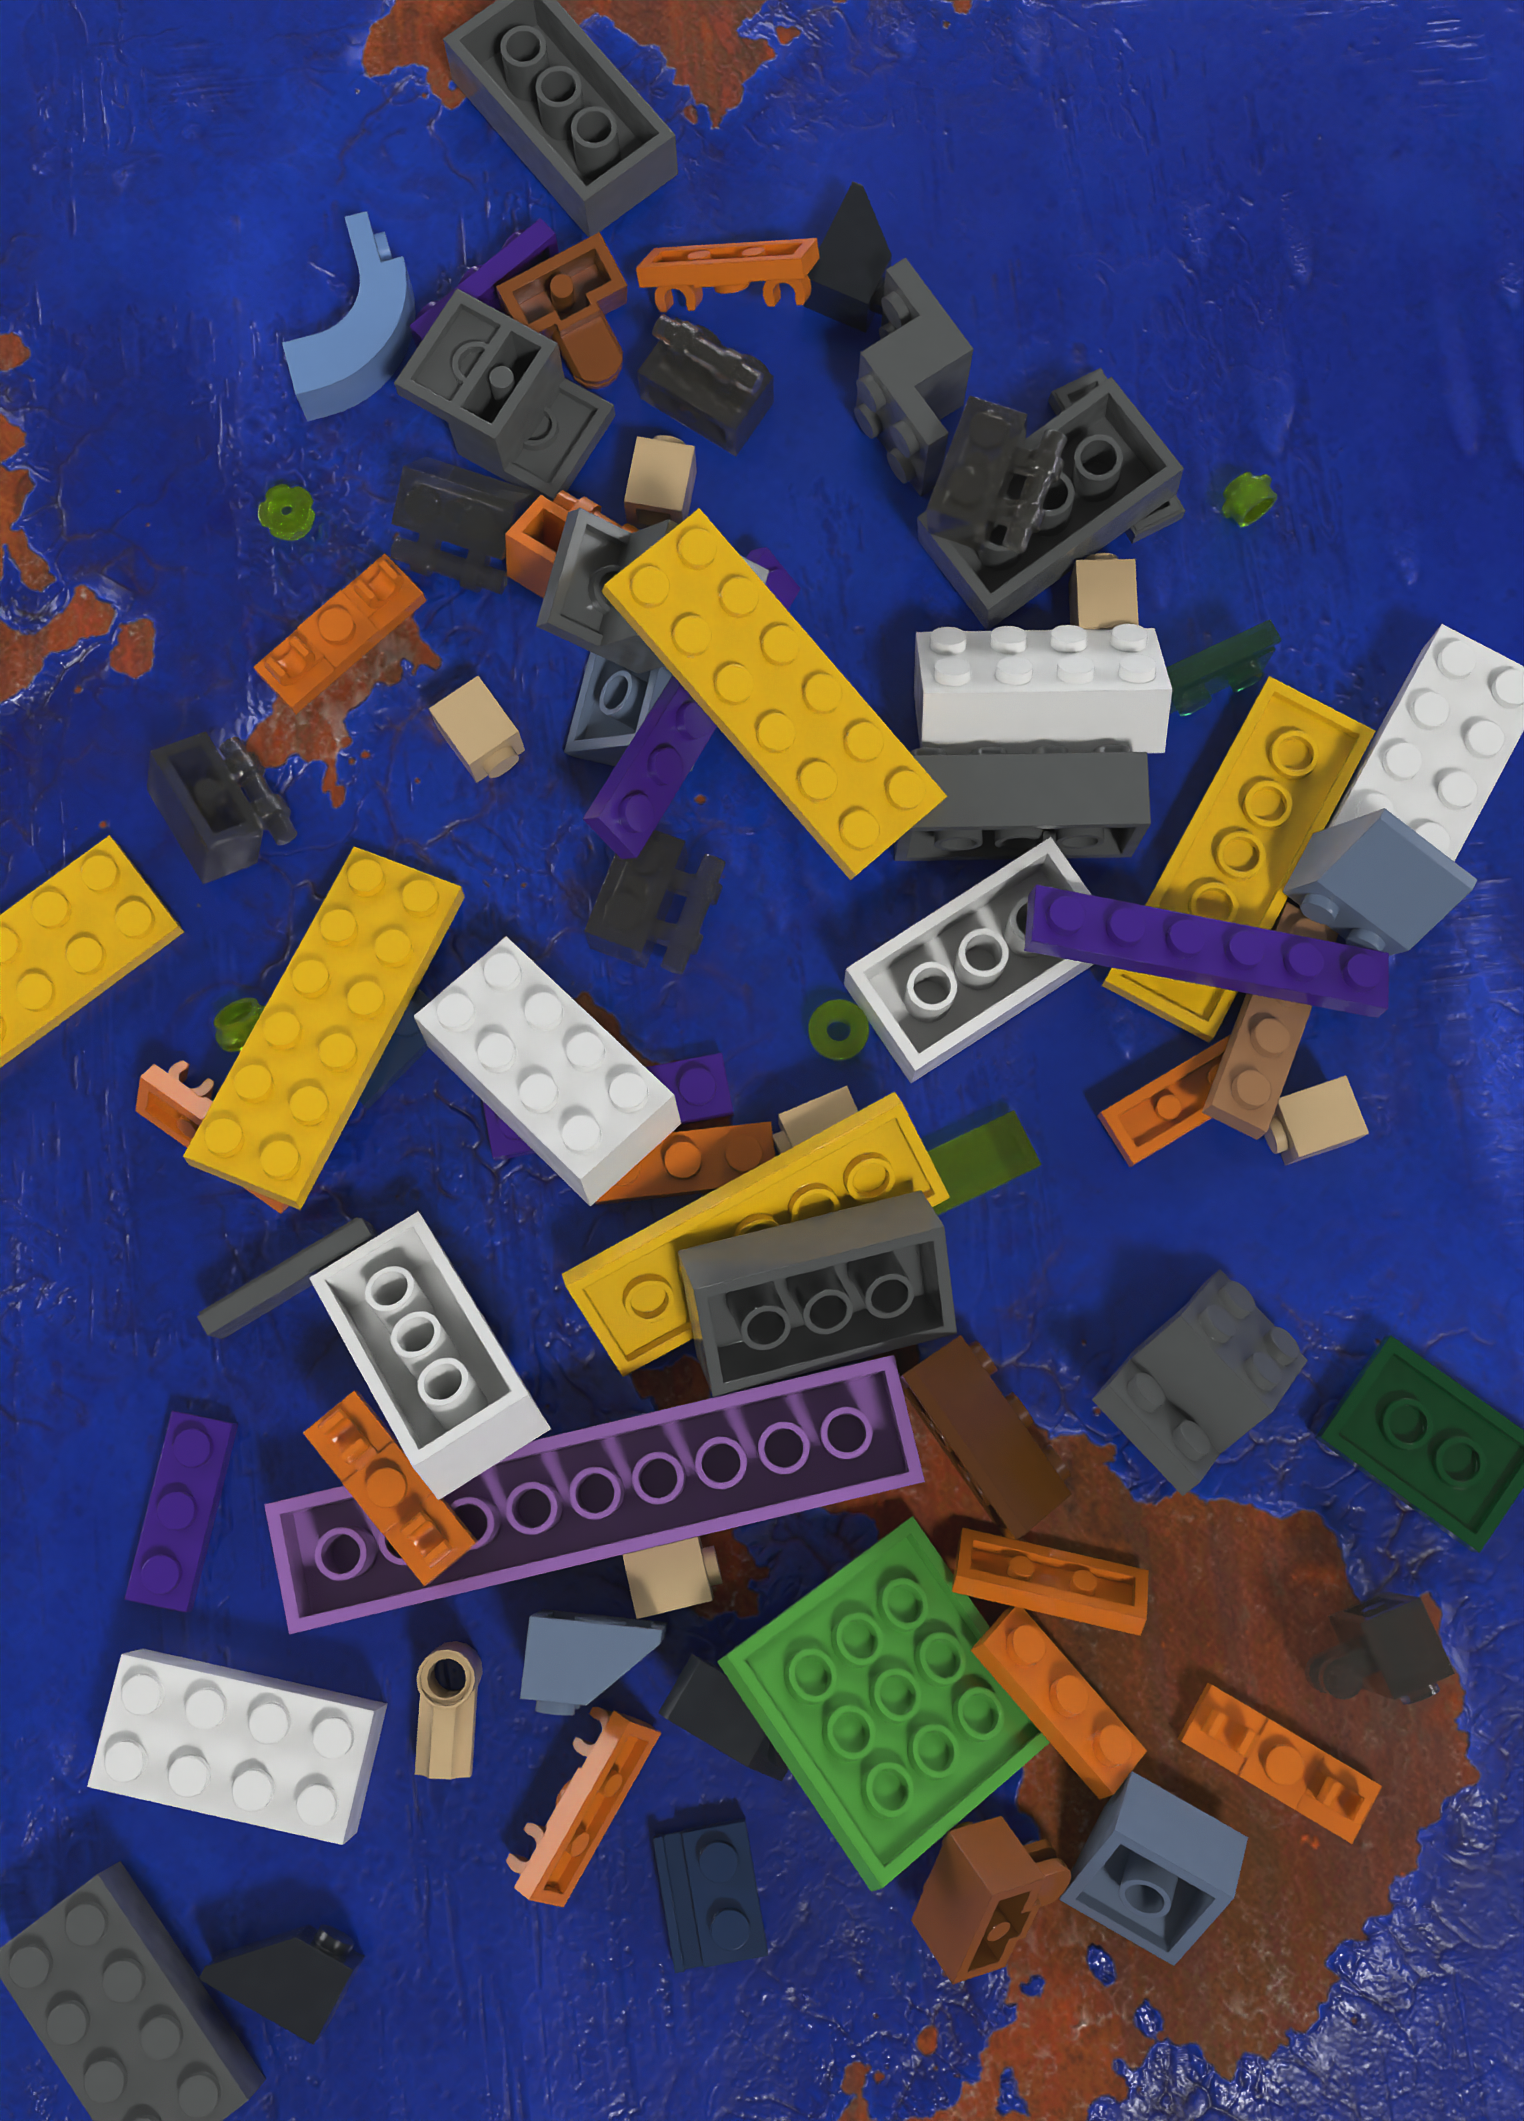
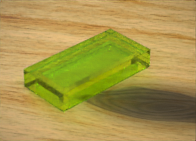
(983, 1160)

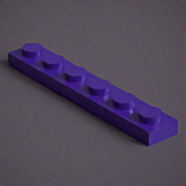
(664, 750)
(1206, 951)

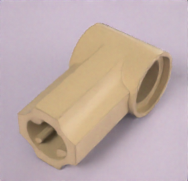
(447, 1716)

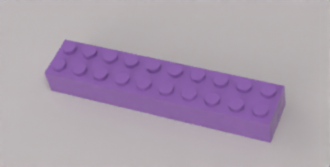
(614, 1491)

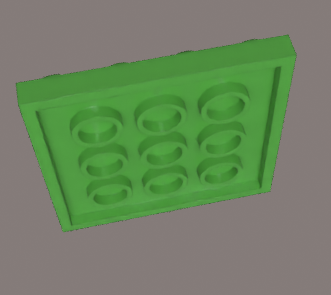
(884, 1703)

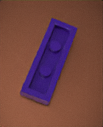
(519, 253)
(181, 1512)

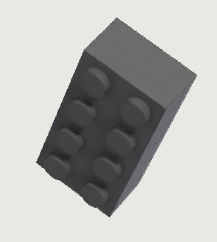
(562, 108)
(1109, 482)
(1013, 802)
(818, 1292)
(125, 2010)

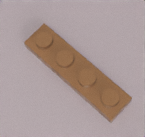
(1262, 1046)

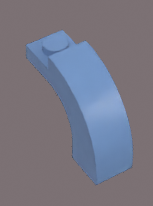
(368, 345)

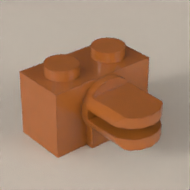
(569, 304)
(985, 1896)

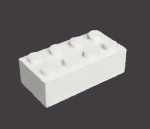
(1041, 689)
(1441, 742)
(963, 966)
(549, 1070)
(428, 1356)
(238, 1745)

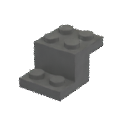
(912, 378)
(505, 397)
(574, 604)
(1201, 1381)

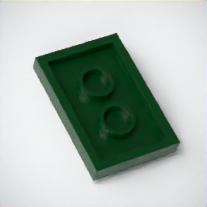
(1429, 1443)

